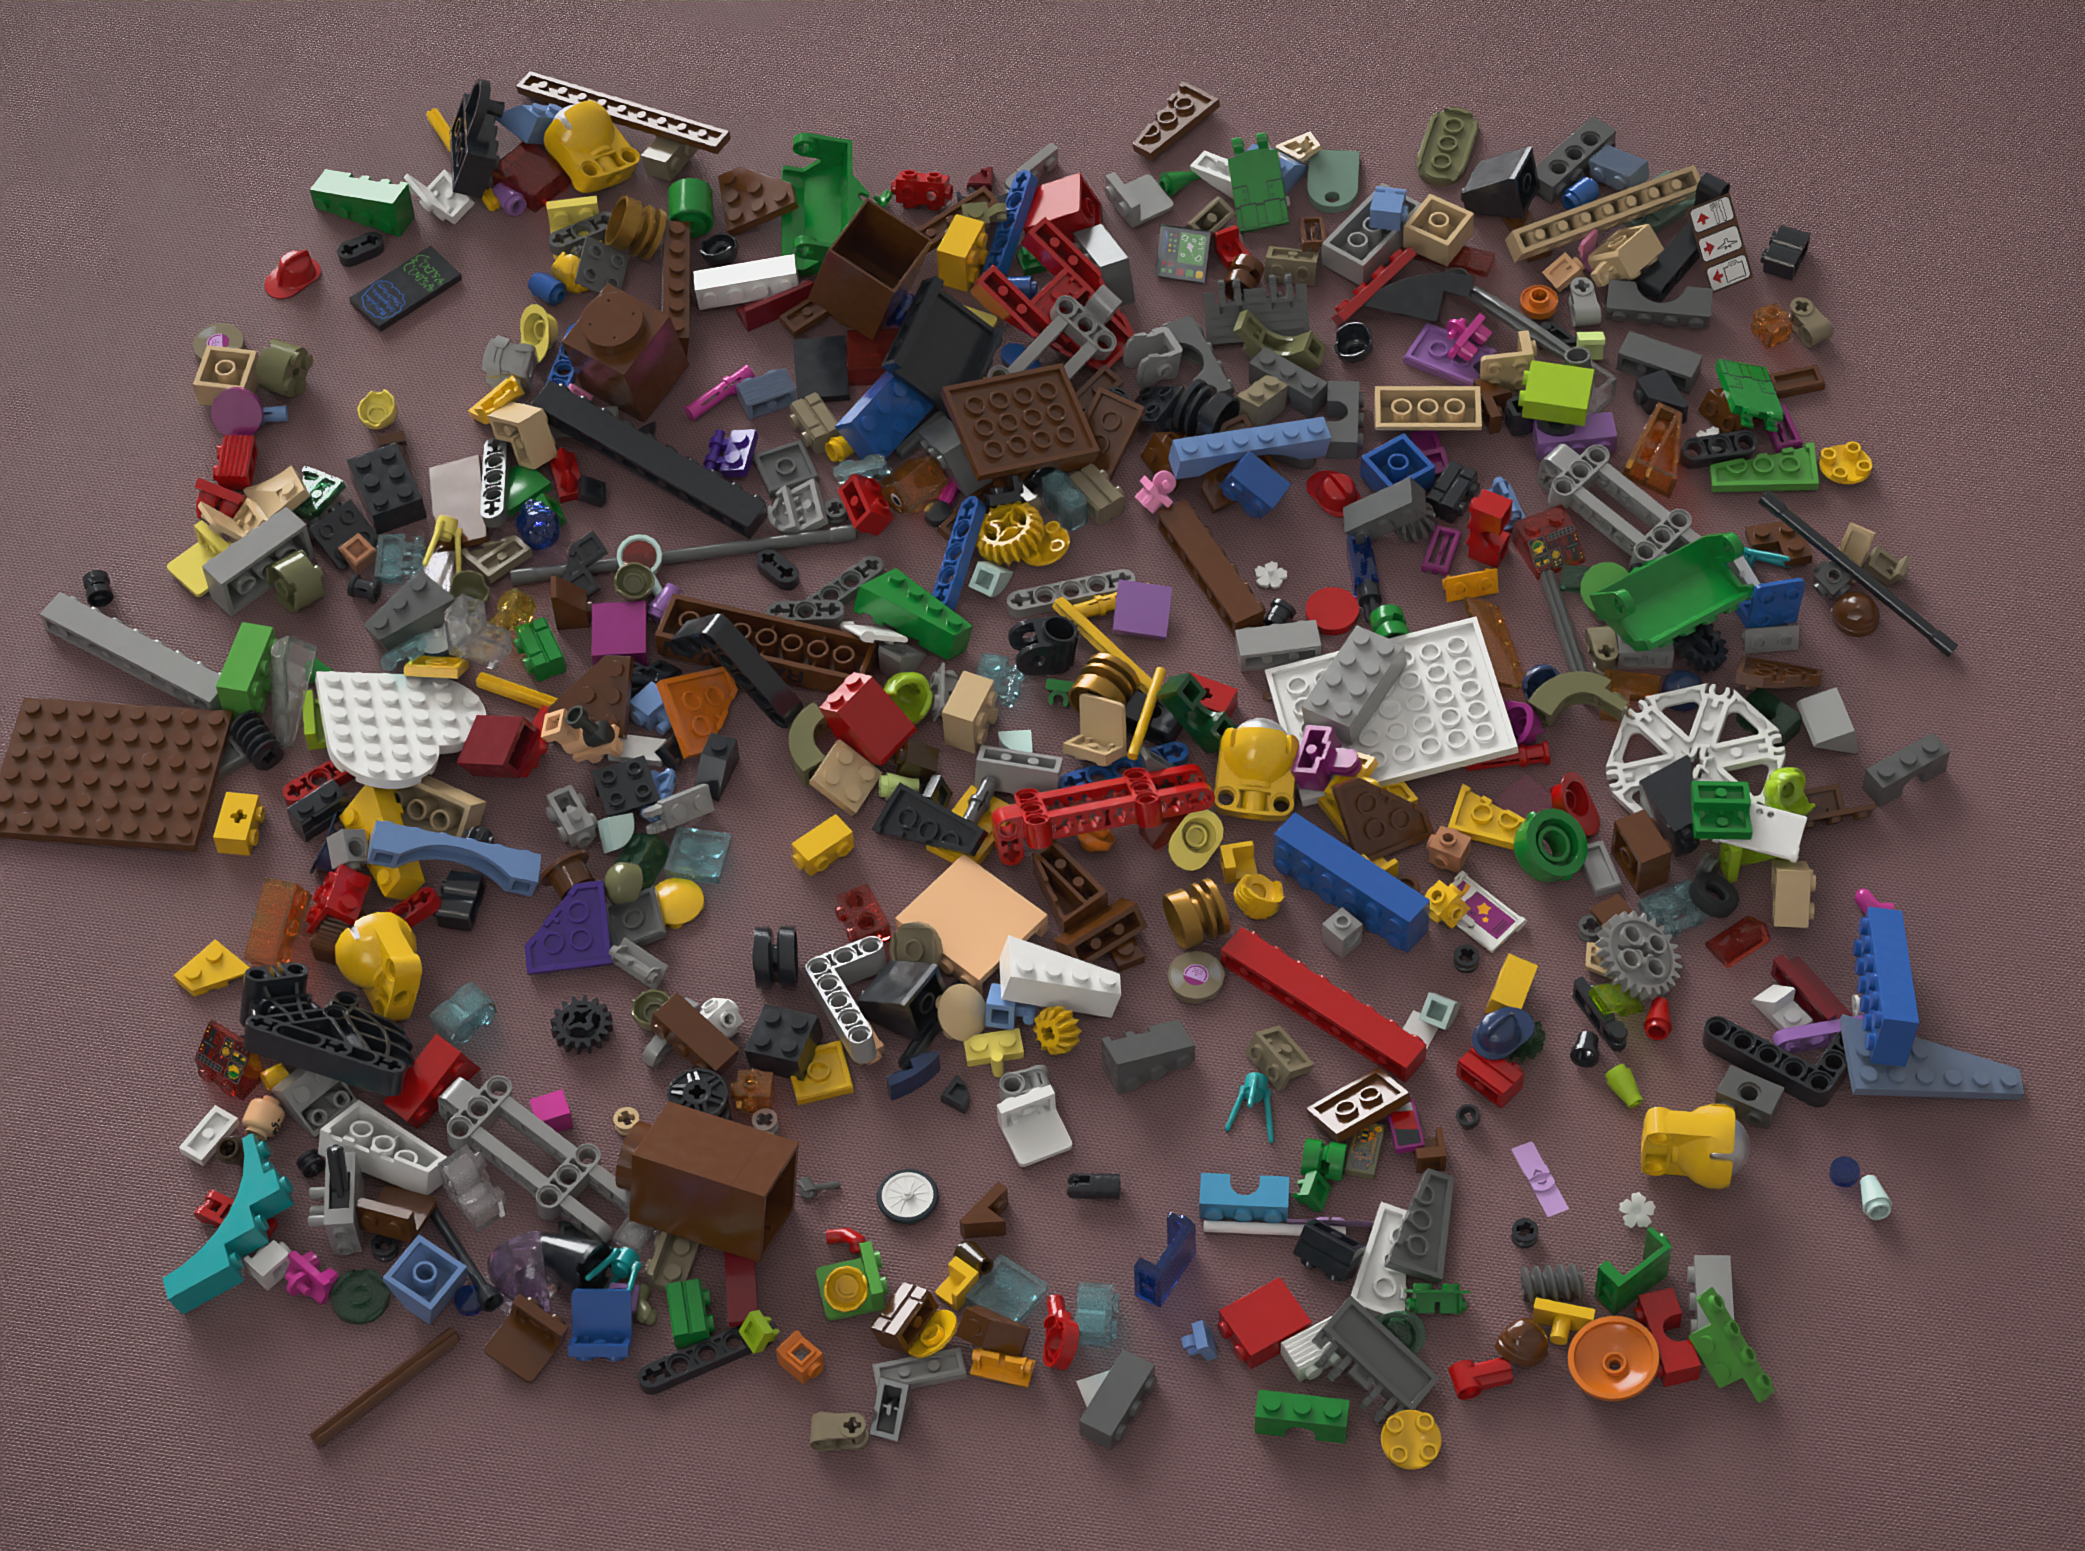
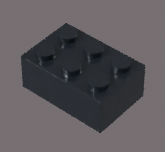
(386, 488)

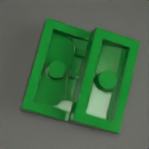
(524, 485)
(1721, 810)

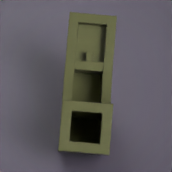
(1301, 350)
(1574, 689)
(803, 737)

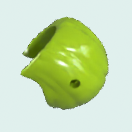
(911, 694)
(1786, 791)

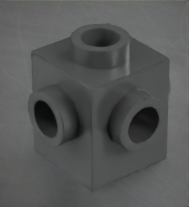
(1828, 587)

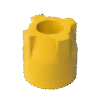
(273, 1076)

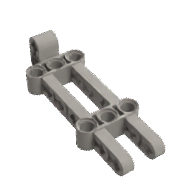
(1093, 315)
(1558, 474)
(458, 1109)

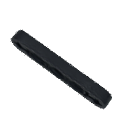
(690, 1356)

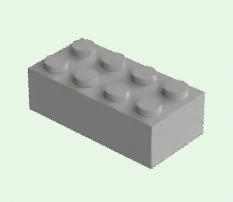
(1359, 250)
(238, 572)
(1355, 684)

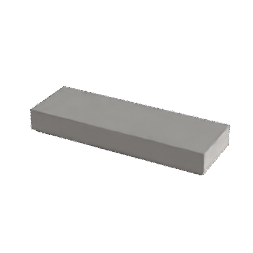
(926, 1371)

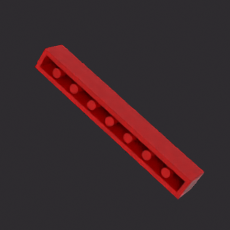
(1324, 1004)

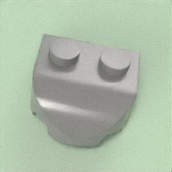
(798, 509)

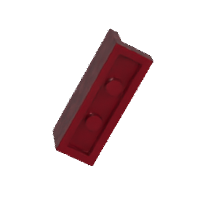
(768, 310)
(1810, 991)

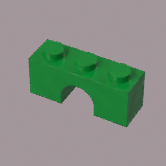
(1283, 1410)

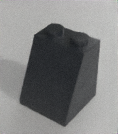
(1503, 185)
(1668, 801)
(903, 997)

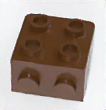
(1158, 450)
(395, 1213)
(527, 1339)

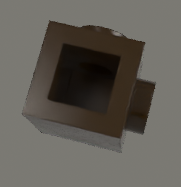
(917, 761)

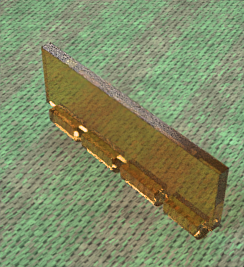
(1497, 641)

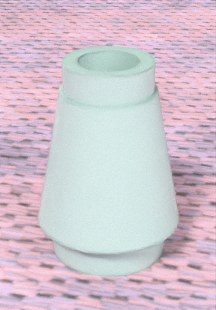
(1874, 1198)

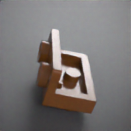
(1717, 411)

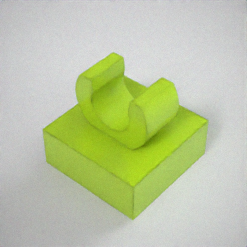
(757, 1331)

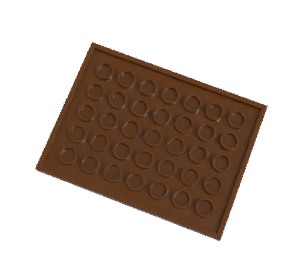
(111, 773)

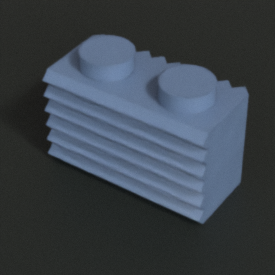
(1618, 168)
(766, 393)

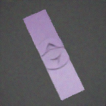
(1540, 1179)
(1335, 1221)

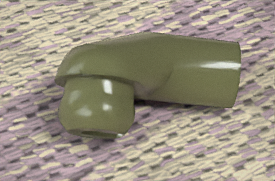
(644, 1312)

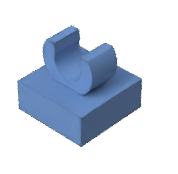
(1201, 1341)

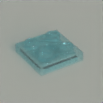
(698, 855)
(1008, 1290)

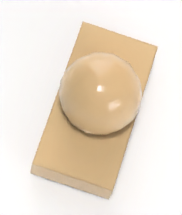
(1857, 543)

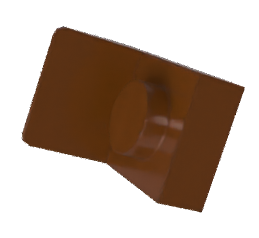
(1492, 403)
(984, 1217)

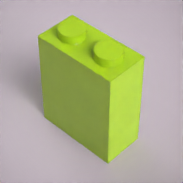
(1556, 393)

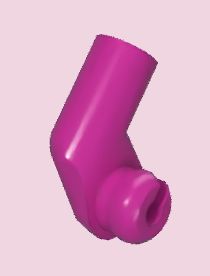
(1865, 899)

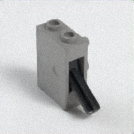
(341, 1192)

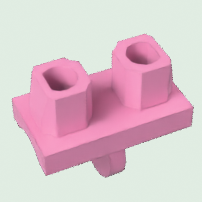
(1154, 492)

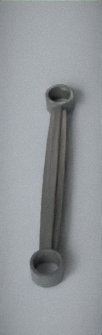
(1521, 323)

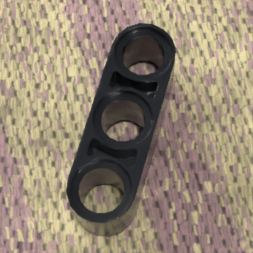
(1707, 456)

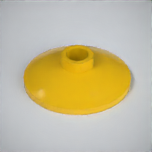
(935, 1334)

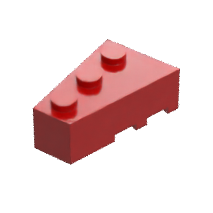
(428, 1079)

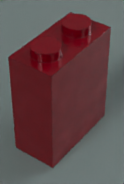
(498, 746)

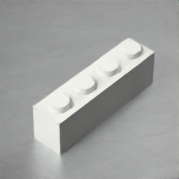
(745, 281)

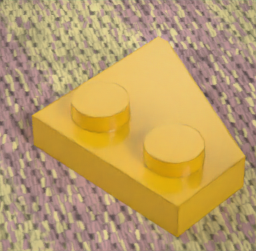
(210, 970)

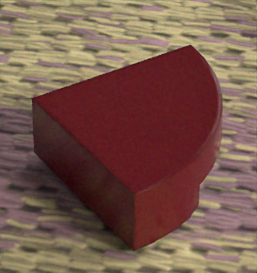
(981, 179)

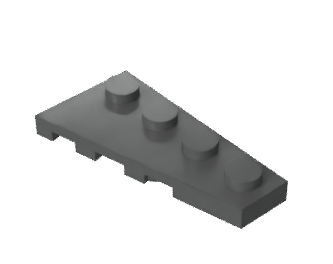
(1423, 1235)

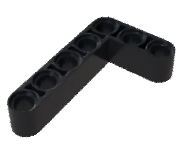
(1682, 250)
(742, 662)
(1782, 1061)

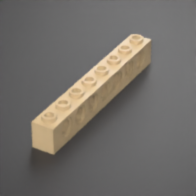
(1603, 214)

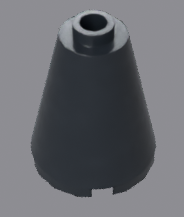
(574, 1258)

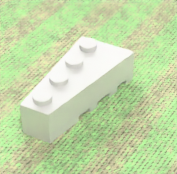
(1053, 979)
(384, 1148)

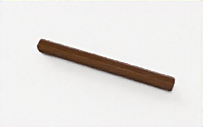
(384, 1387)

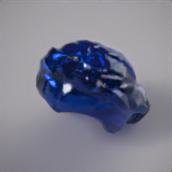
(538, 518)

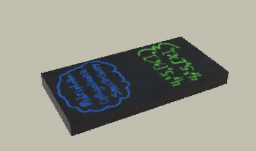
(405, 288)

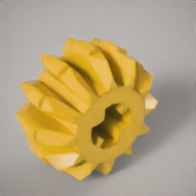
(1057, 1030)

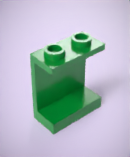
(1620, 1291)

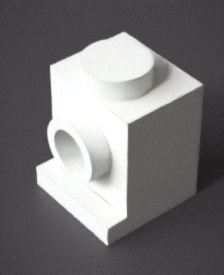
(269, 1264)

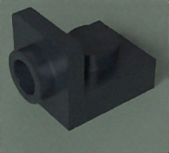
(1000, 495)

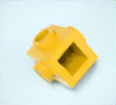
(1446, 904)

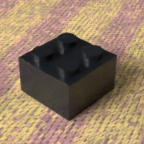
(783, 1042)

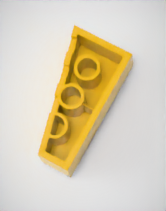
(362, 813)

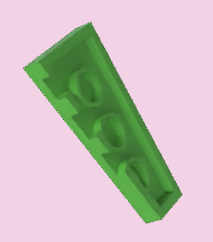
(1775, 472)

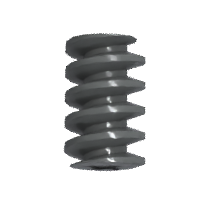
(1552, 1283)

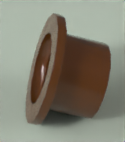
(566, 872)

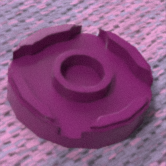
(237, 412)

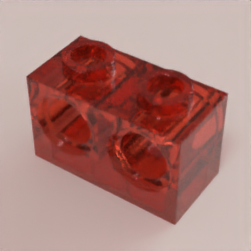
(866, 917)

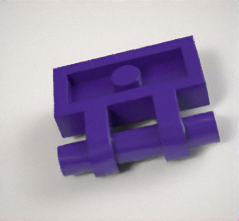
(738, 452)

